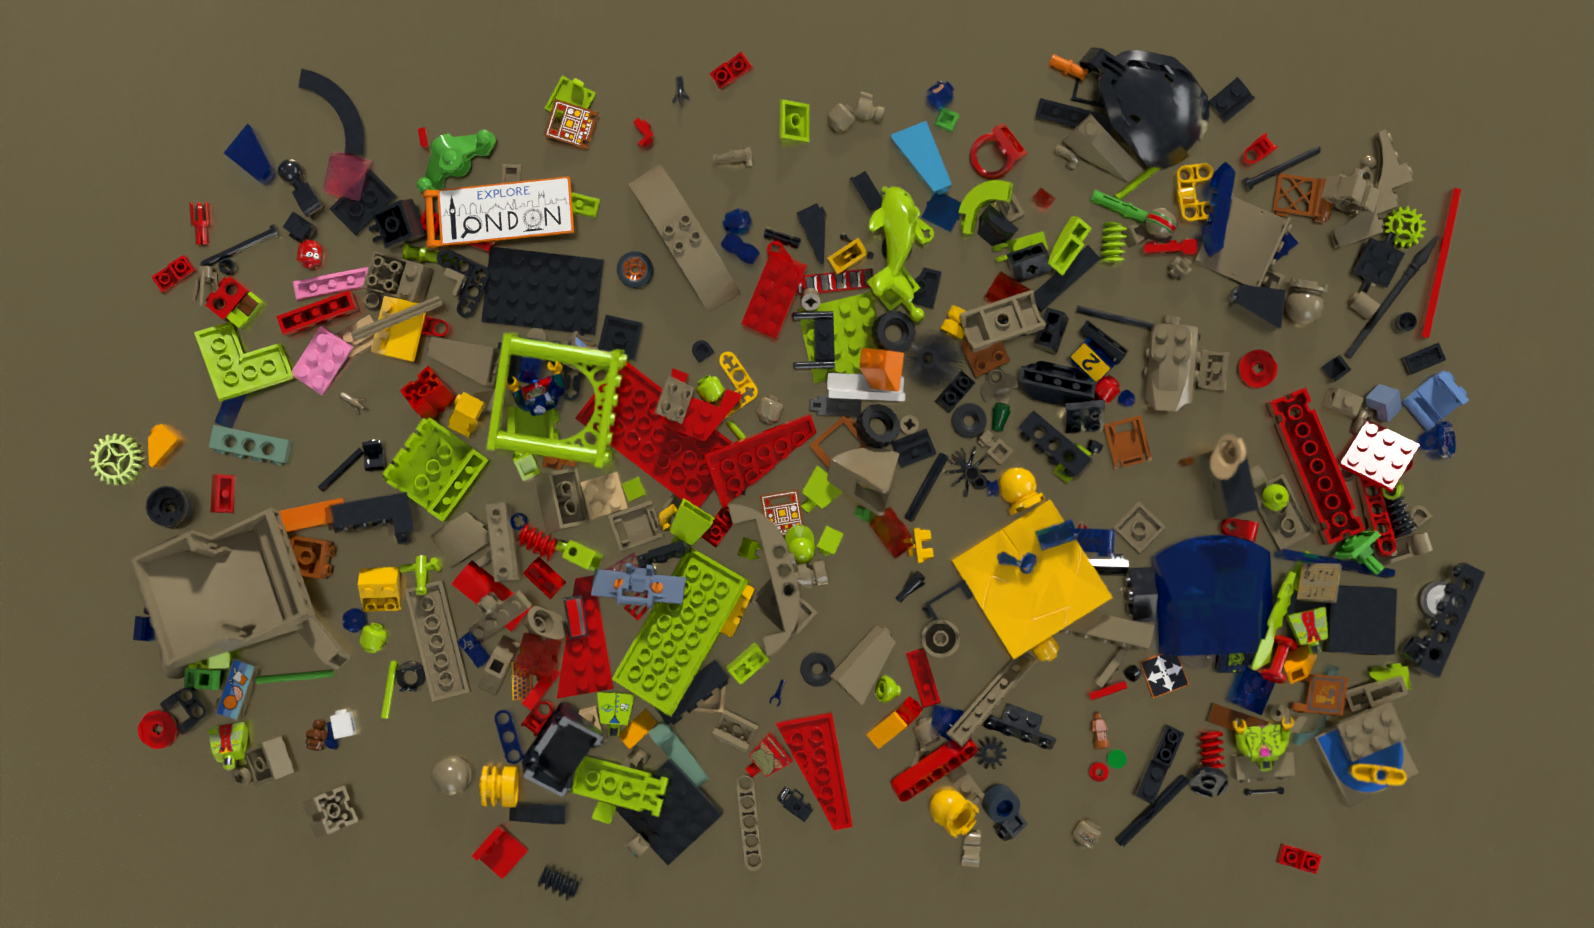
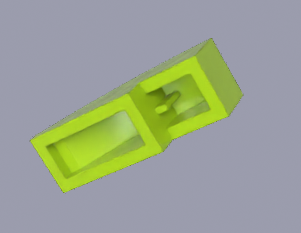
(1068, 244)

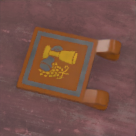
(1325, 695)

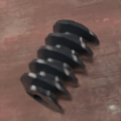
(1400, 517)
(559, 883)

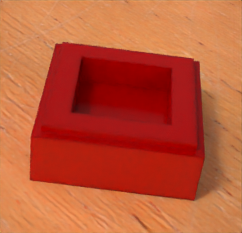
(424, 138)

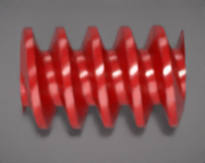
(537, 542)
(1212, 749)

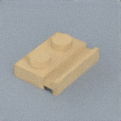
(361, 344)

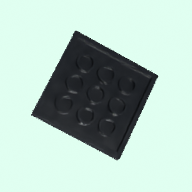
(682, 817)

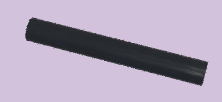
(341, 469)

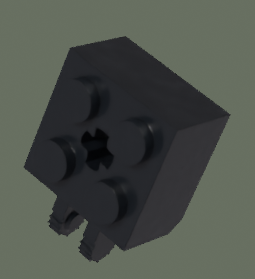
(397, 224)

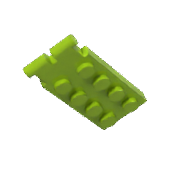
(619, 785)

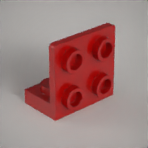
(500, 852)

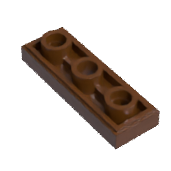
(1224, 717)

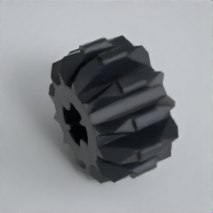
(989, 759)

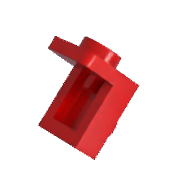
(644, 128)
(909, 710)

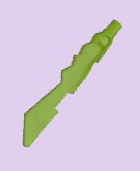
(1274, 622)

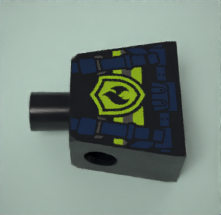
(1233, 662)

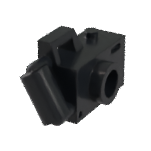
(794, 804)

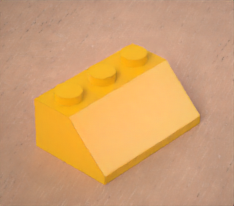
(400, 339)

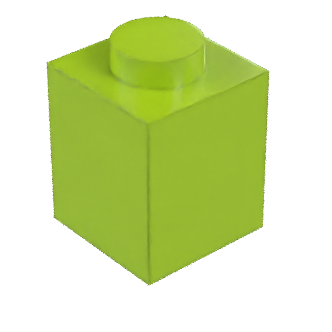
(829, 541)

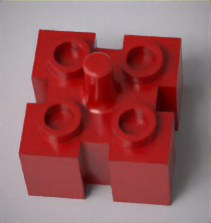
(427, 394)

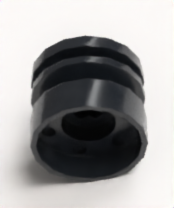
(159, 508)

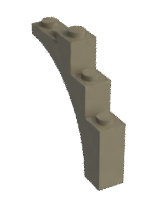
(1389, 177)

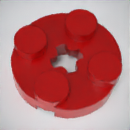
(1266, 362)
(151, 738)

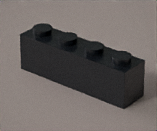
(699, 688)

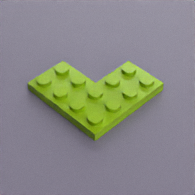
(236, 372)

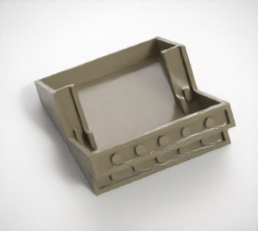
(223, 589)

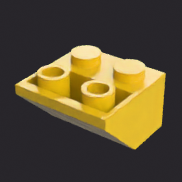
(380, 589)

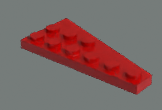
(749, 459)
(586, 658)
(818, 757)

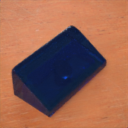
(229, 411)

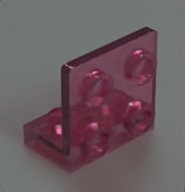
(346, 175)

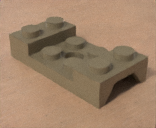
(984, 329)

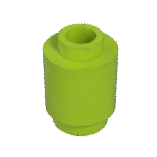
(1395, 494)

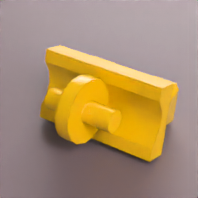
(921, 554)

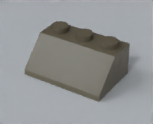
(561, 499)

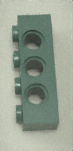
(221, 435)

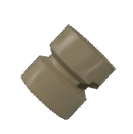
(812, 574)

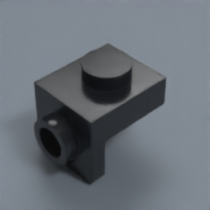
(373, 455)

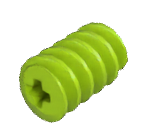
(1113, 242)

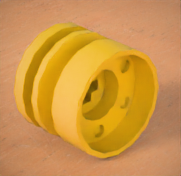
(499, 786)

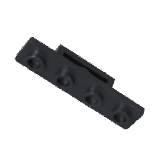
(1021, 725)

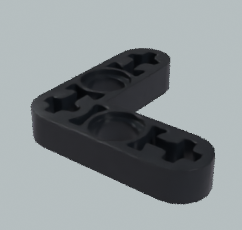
(470, 273)

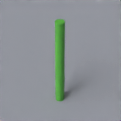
(294, 676)

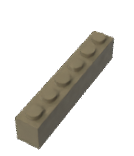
(1113, 628)

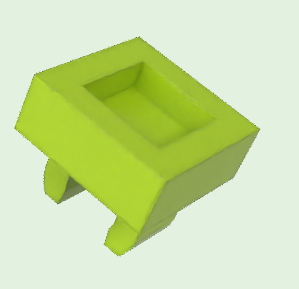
(748, 548)

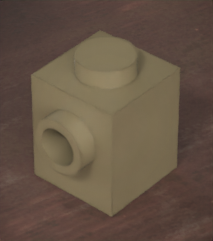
(488, 398)

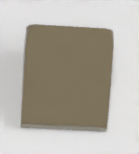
(1135, 234)

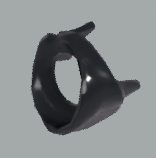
(415, 667)

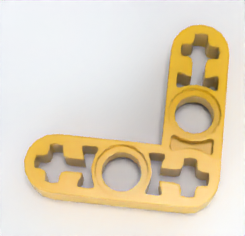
(740, 386)

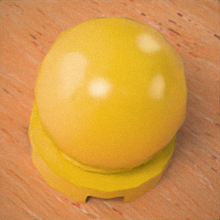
(1019, 489)
(953, 812)

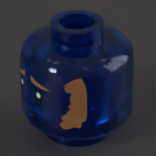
(940, 94)

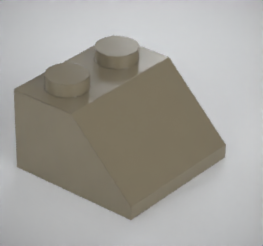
(268, 761)

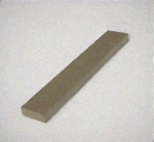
(990, 698)

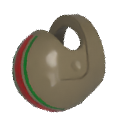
(1161, 224)

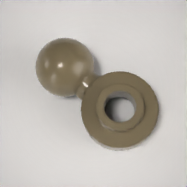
(1368, 163)
(239, 775)

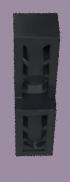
(1059, 283)

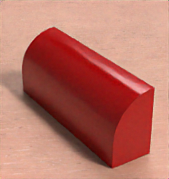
(477, 582)

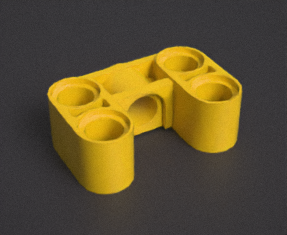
(1186, 192)

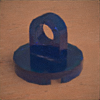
(1443, 440)

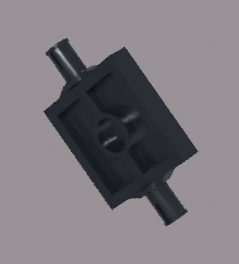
(1378, 262)

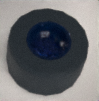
(1001, 803)

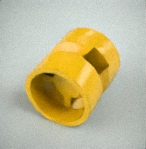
(952, 325)

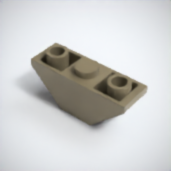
(498, 665)

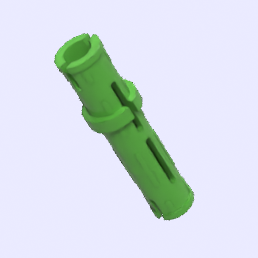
(1119, 206)

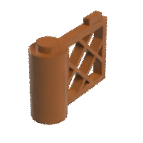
(1318, 207)

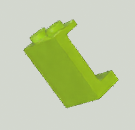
(538, 426)

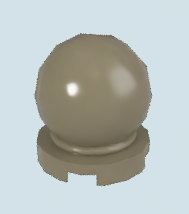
(1305, 302)
(451, 775)

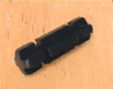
(782, 237)

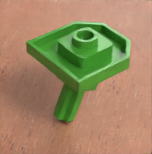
(1358, 548)

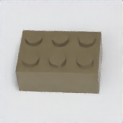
(1369, 731)

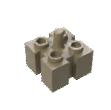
(1351, 193)
(330, 811)

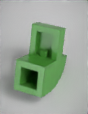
(202, 678)

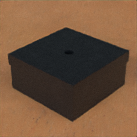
(1230, 495)
(1361, 621)

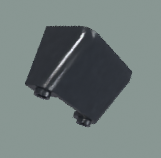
(560, 749)

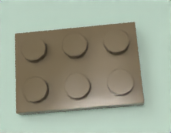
(767, 603)

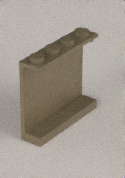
(1249, 244)

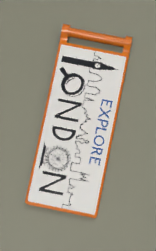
(500, 211)

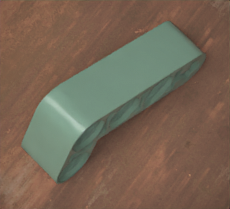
(674, 748)

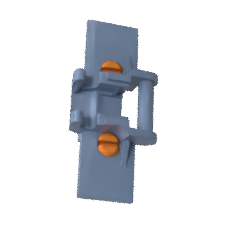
(640, 580)

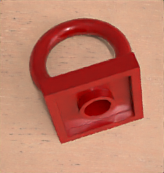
(1006, 143)

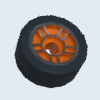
(627, 263)

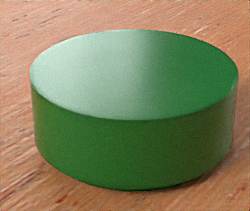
(1116, 758)

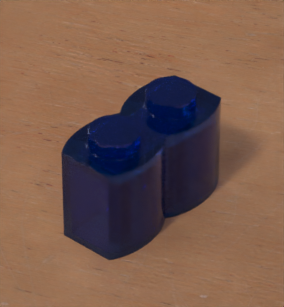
(735, 247)

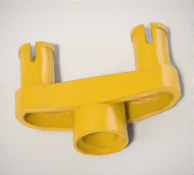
(1368, 772)

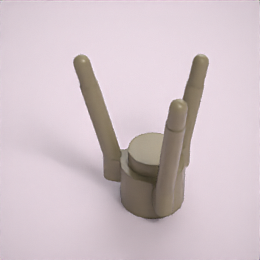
(204, 275)

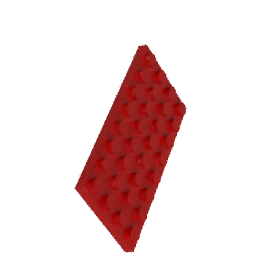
(650, 444)

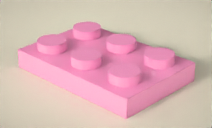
(322, 360)

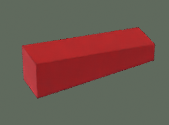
(537, 693)

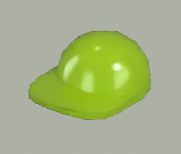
(800, 543)

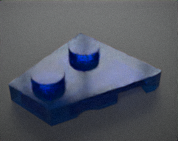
(944, 719)

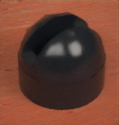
(229, 263)
(1094, 447)
(1132, 673)

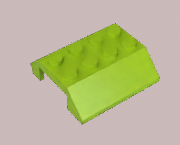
(434, 468)

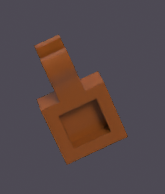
(557, 463)

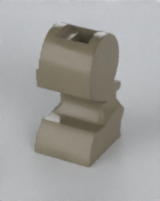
(1277, 711)
(971, 849)

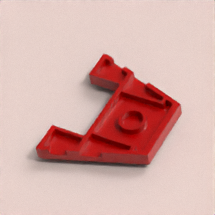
(701, 417)

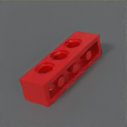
(317, 313)

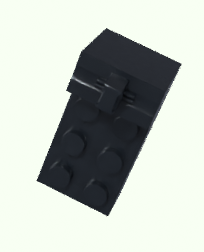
(380, 510)

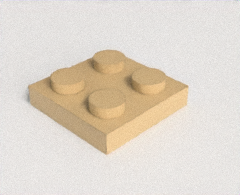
(604, 495)

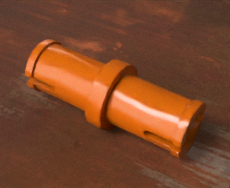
(1068, 67)

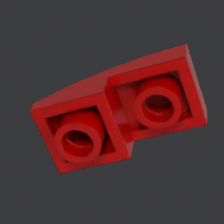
(731, 70)
(172, 274)
(719, 528)
(1299, 859)

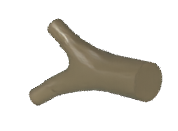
(354, 403)
(919, 755)

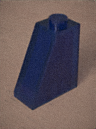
(250, 155)

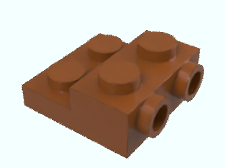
(312, 556)

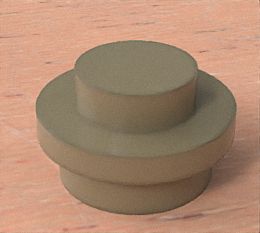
(372, 300)

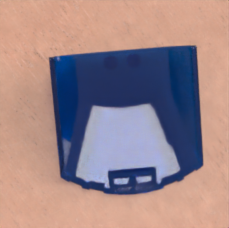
(1212, 596)

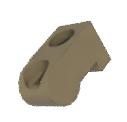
(637, 845)

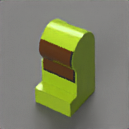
(245, 310)

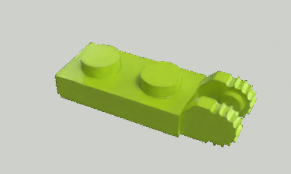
(1020, 243)

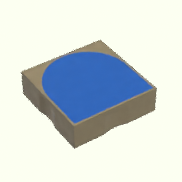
(1351, 789)

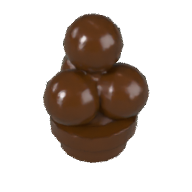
(316, 736)

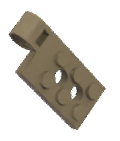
(1292, 511)

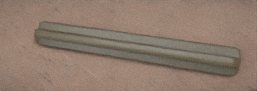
(396, 318)

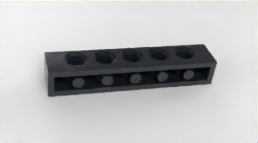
(1472, 577)

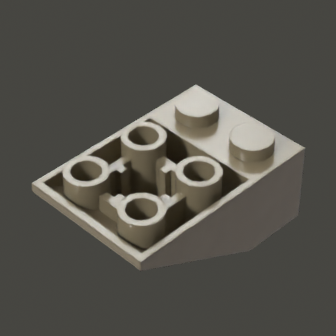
(397, 277)

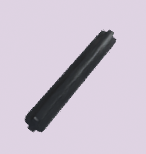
(1152, 810)

